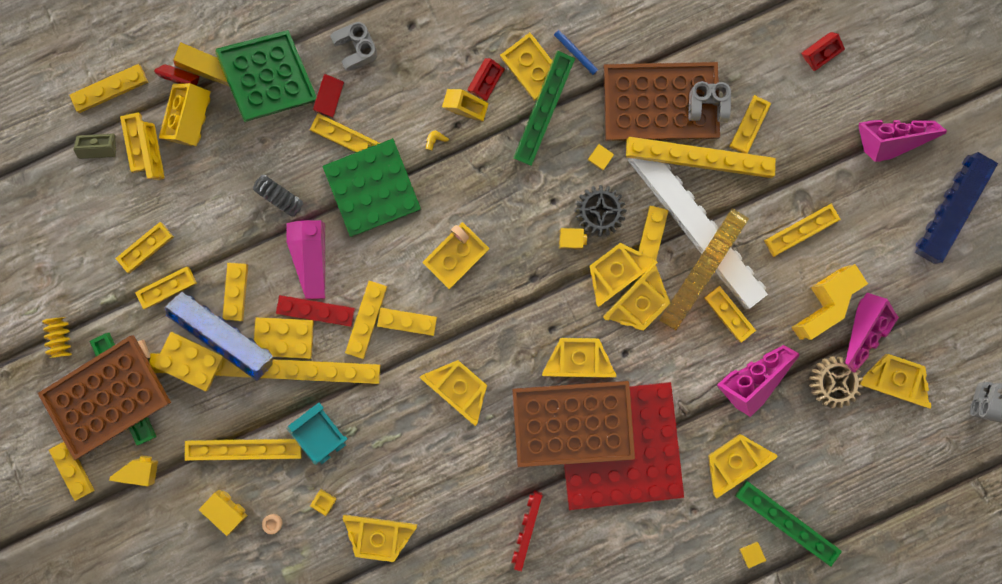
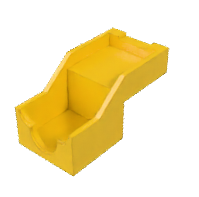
(834, 295)

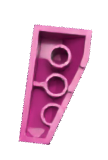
(889, 140)
(307, 251)
(872, 321)
(756, 382)

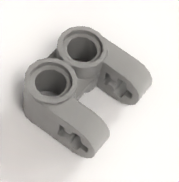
(360, 43)
(710, 97)
(987, 407)

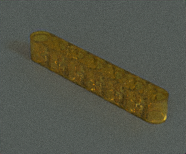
(704, 269)

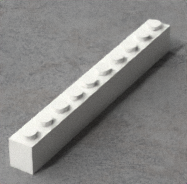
(699, 229)

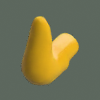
(432, 137)

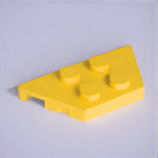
(617, 270)
(641, 302)
(579, 359)
(899, 379)
(459, 388)
(736, 462)
(377, 537)

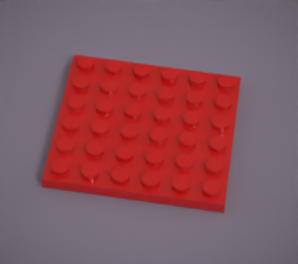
(656, 467)

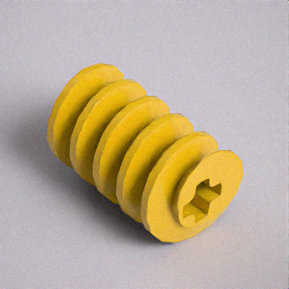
(56, 337)

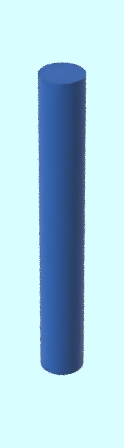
(576, 52)

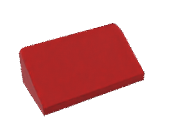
(823, 50)
(176, 75)
(486, 79)
(328, 96)

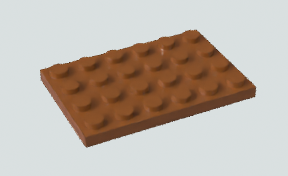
(654, 101)
(104, 397)
(573, 424)

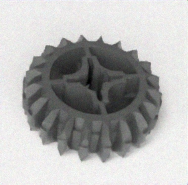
(277, 195)
(609, 210)

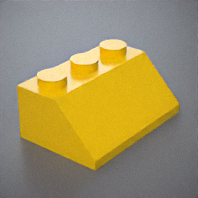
(185, 114)

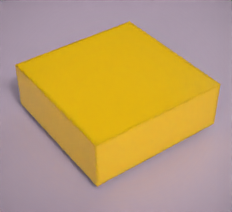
(600, 157)
(323, 502)
(752, 554)

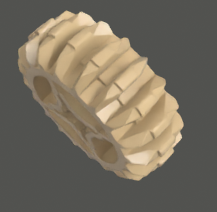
(823, 392)

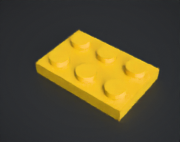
(528, 64)
(454, 259)
(285, 336)
(189, 361)

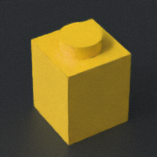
(572, 238)

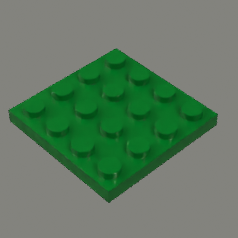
(266, 75)
(371, 187)

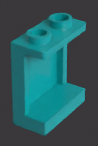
(317, 434)

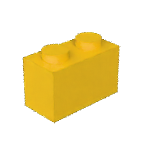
(223, 512)

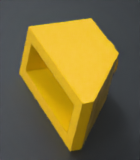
(465, 104)
(137, 472)

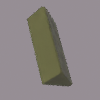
(95, 146)

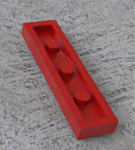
(315, 310)
(524, 538)

